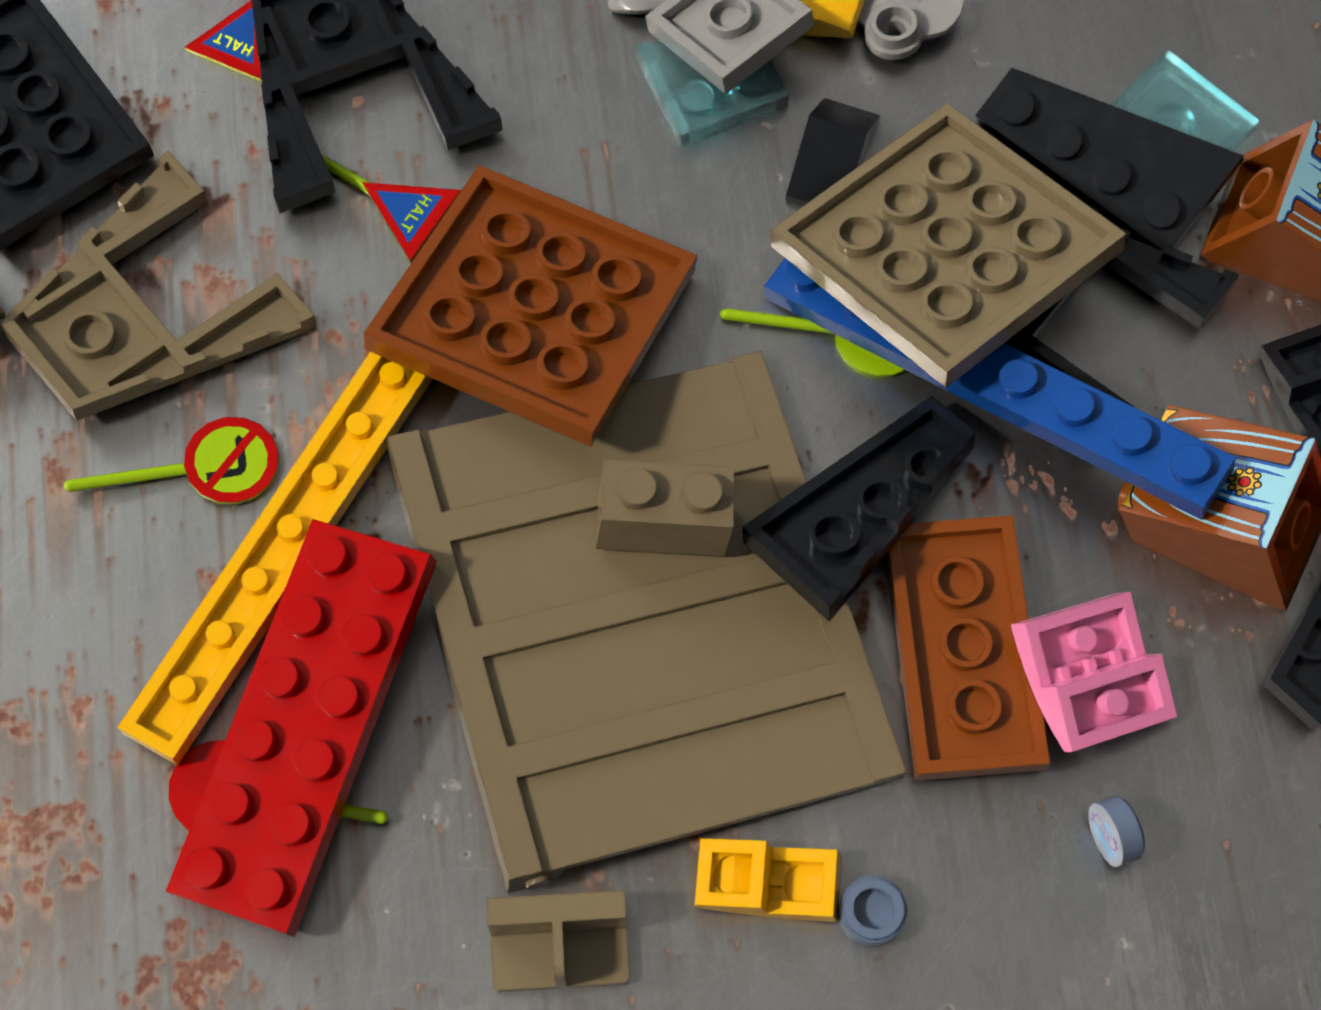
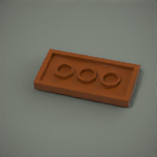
(960, 667)

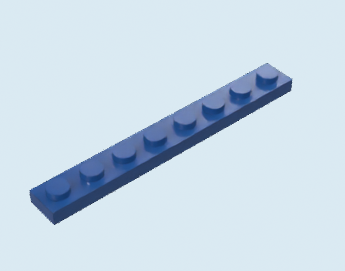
(1044, 404)

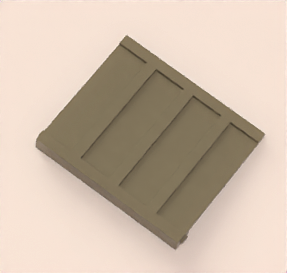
(632, 686)

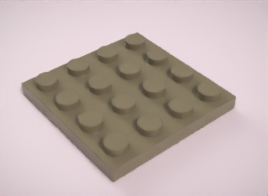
(947, 243)

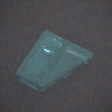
(696, 105)

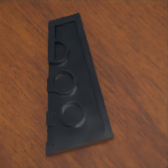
(1121, 162)

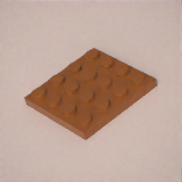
(531, 304)

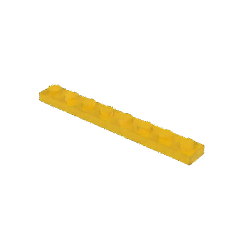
(250, 587)

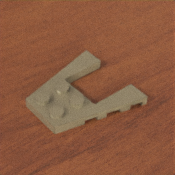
(103, 343)

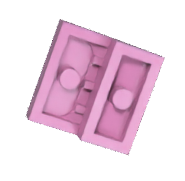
(1093, 671)

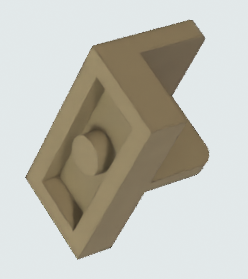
(558, 941)

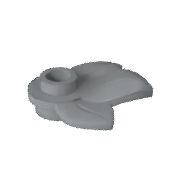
(911, 19)

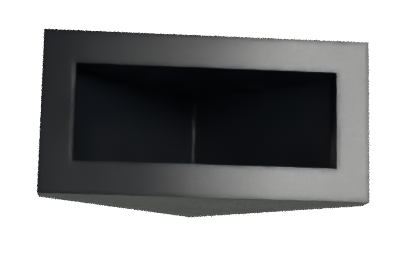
(830, 149)

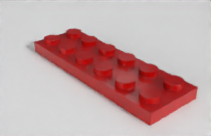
(302, 727)

